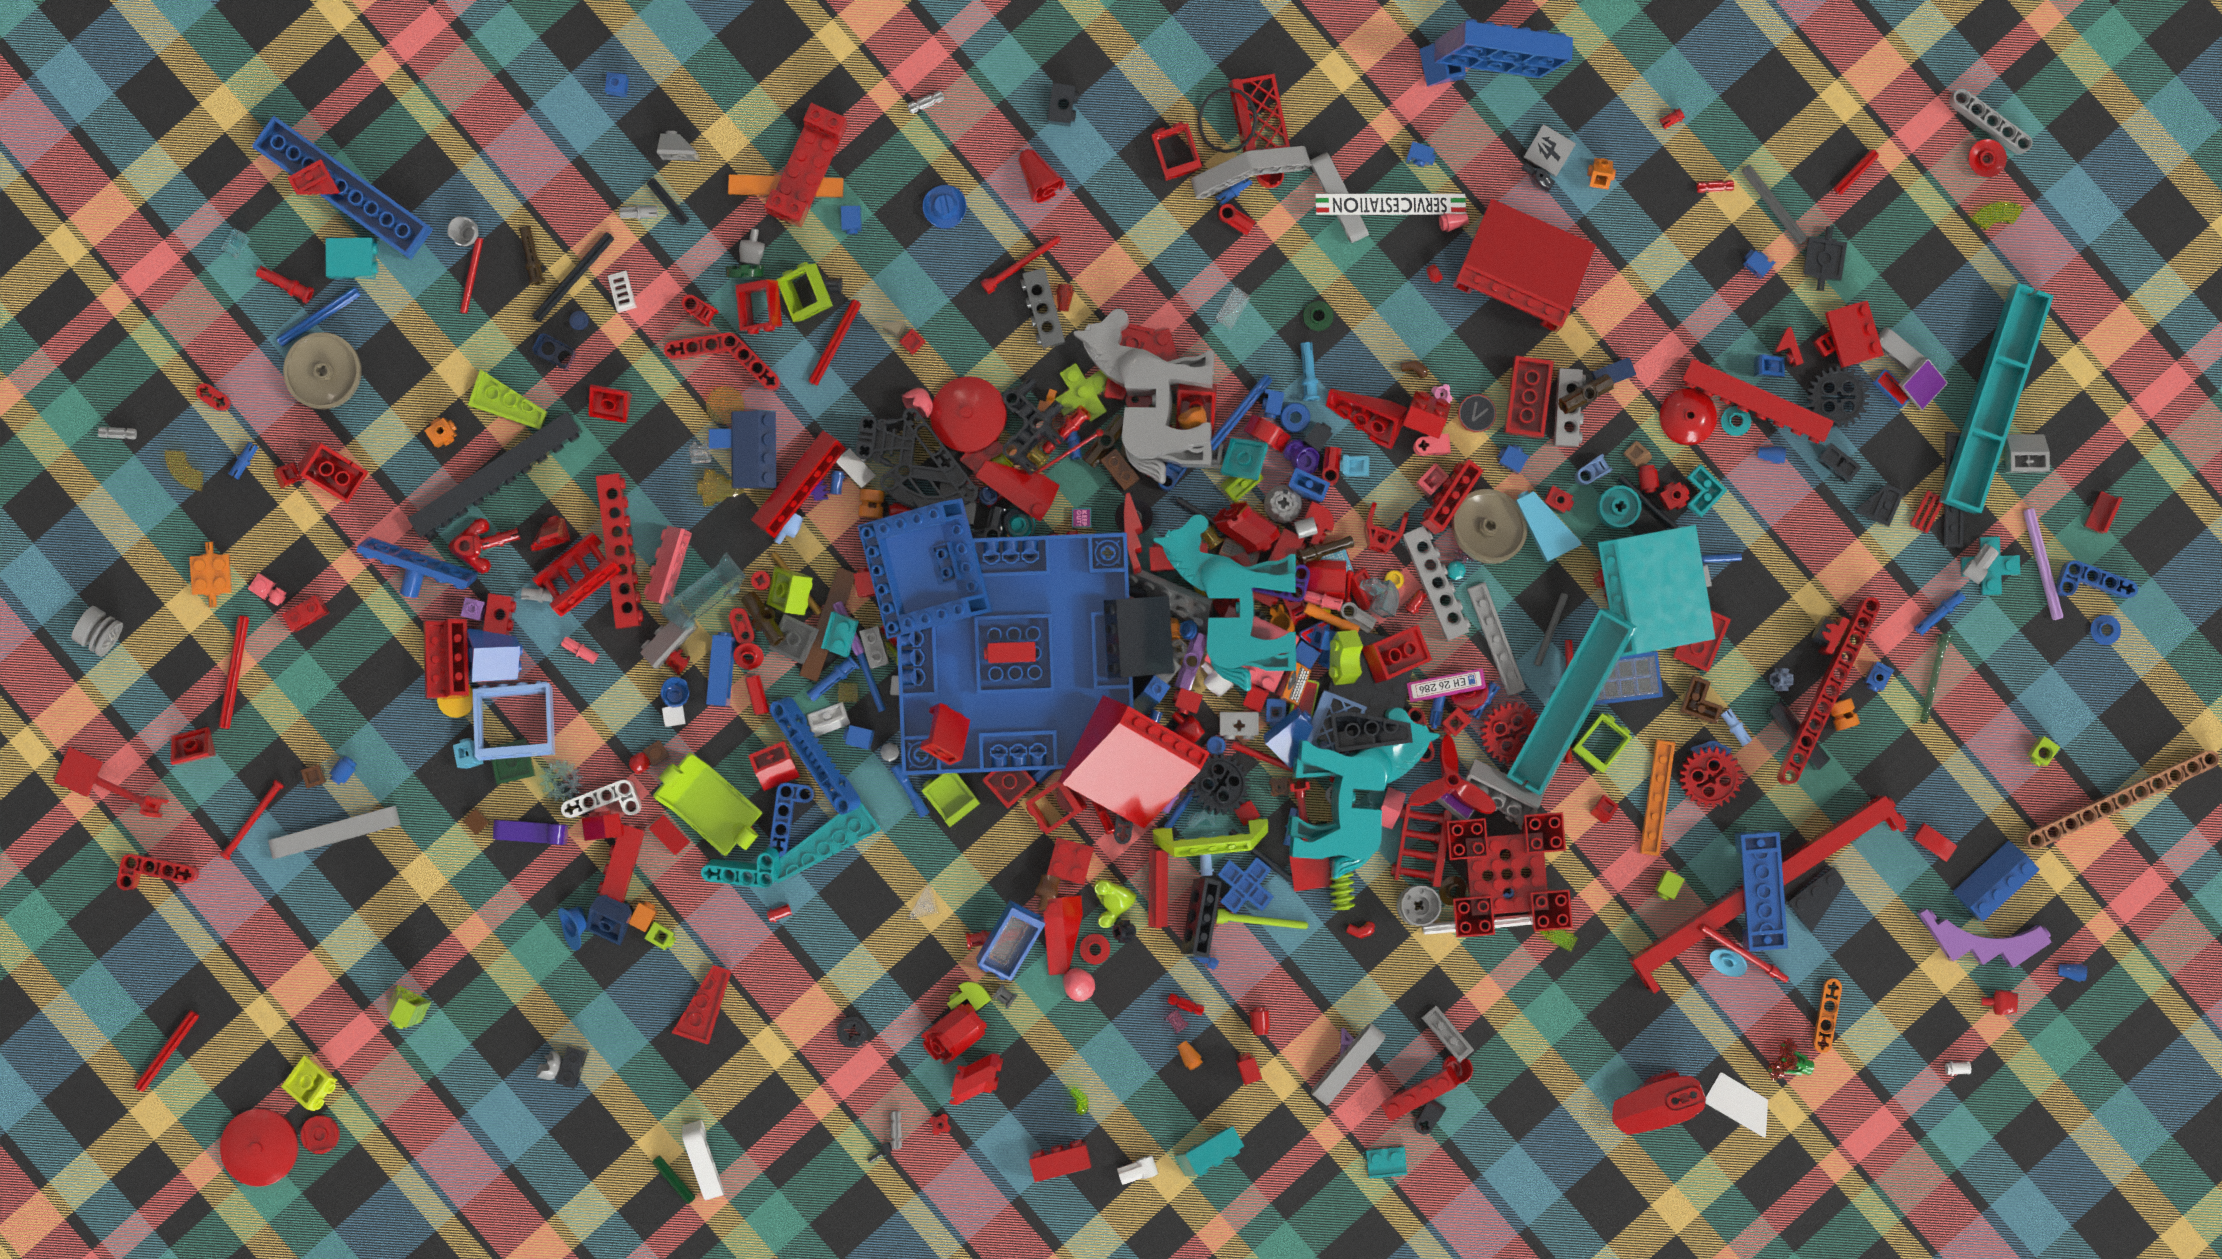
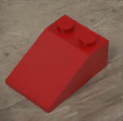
(1196, 396)
(1397, 654)

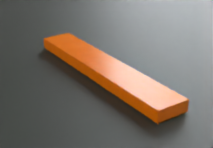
(763, 185)
(1657, 797)

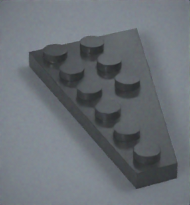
(1183, 602)

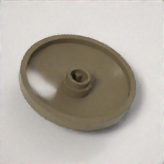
(322, 370)
(1489, 526)

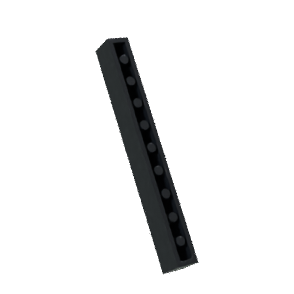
(495, 475)

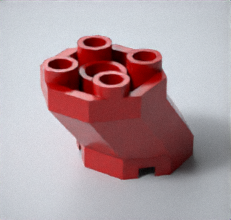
(1247, 527)
(953, 1033)
(976, 1078)

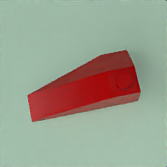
(1374, 416)
(1028, 492)
(551, 534)

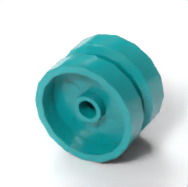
(1629, 503)

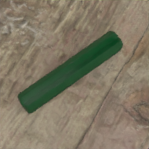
(673, 1179)

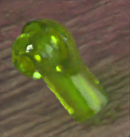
(1082, 1100)

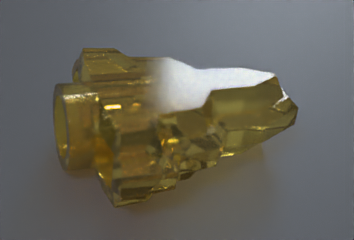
(715, 488)

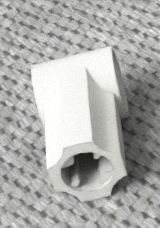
(1142, 1168)

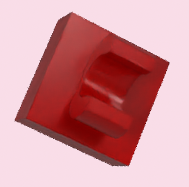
(676, 662)

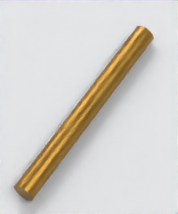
(811, 602)

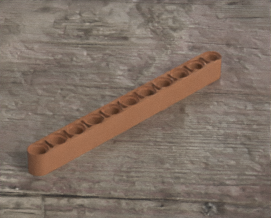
(2129, 795)

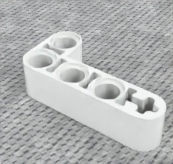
(599, 802)
(701, 1159)

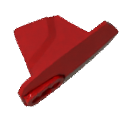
(1651, 1103)

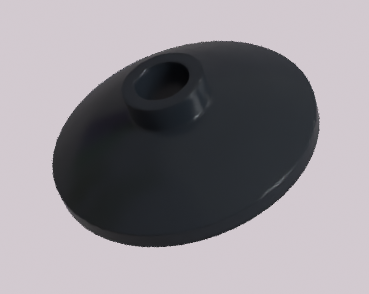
(1144, 513)

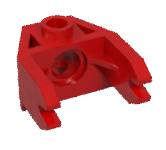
(1375, 533)

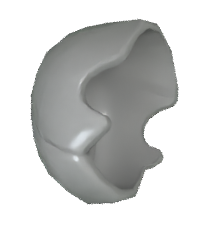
(462, 231)
(551, 1069)

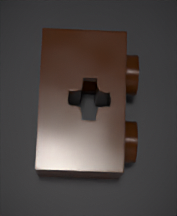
(1120, 470)

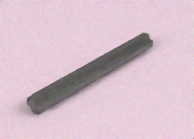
(1774, 204)

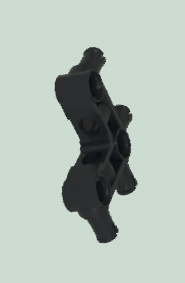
(1029, 434)

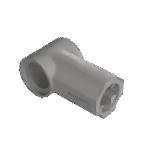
(1305, 527)
(1977, 568)
(1358, 617)

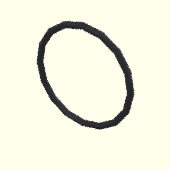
(1253, 127)

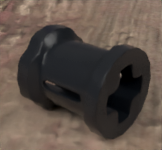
(838, 282)

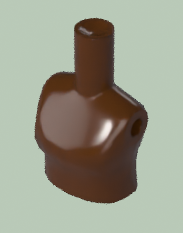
(1047, 890)

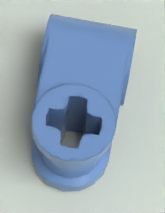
(1595, 469)

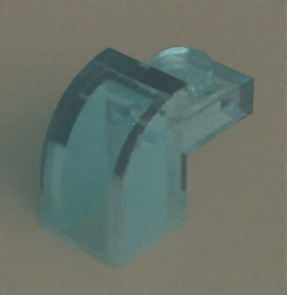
(1385, 596)

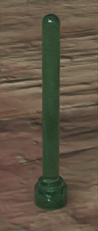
(1943, 642)

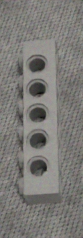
(1426, 576)

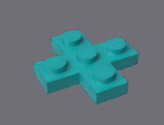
(2000, 566)

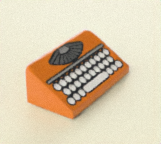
(1295, 684)

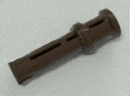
(534, 265)
(1316, 551)

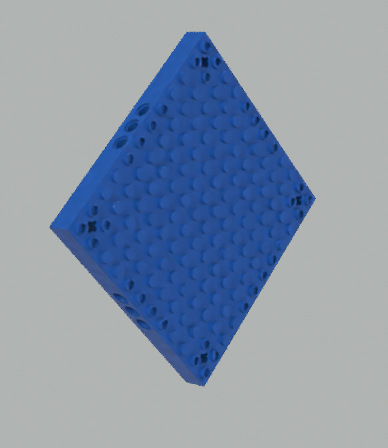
(1019, 711)

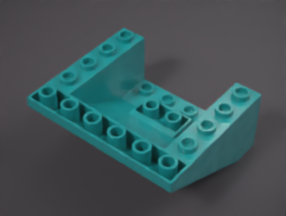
(1659, 587)

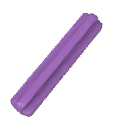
(856, 645)

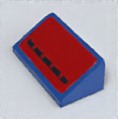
(1890, 388)

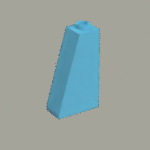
(1547, 530)

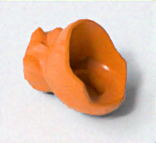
(1192, 418)

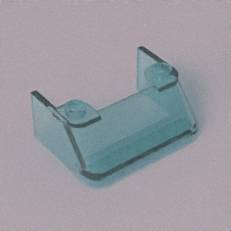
(703, 594)

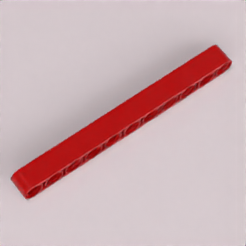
(1822, 697)

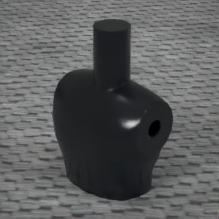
(1539, 178)

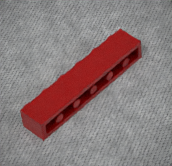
(798, 484)

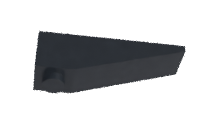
(1364, 731)

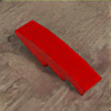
(1132, 528)

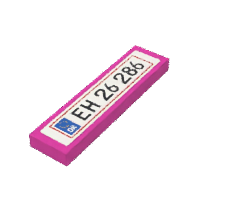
(1446, 685)

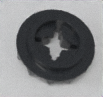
(844, 1036)

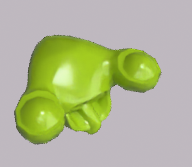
(1115, 899)

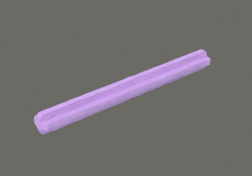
(2043, 564)

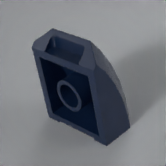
(609, 919)

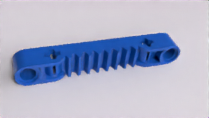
(843, 796)

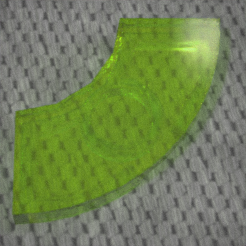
(1997, 212)

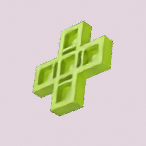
(1082, 392)

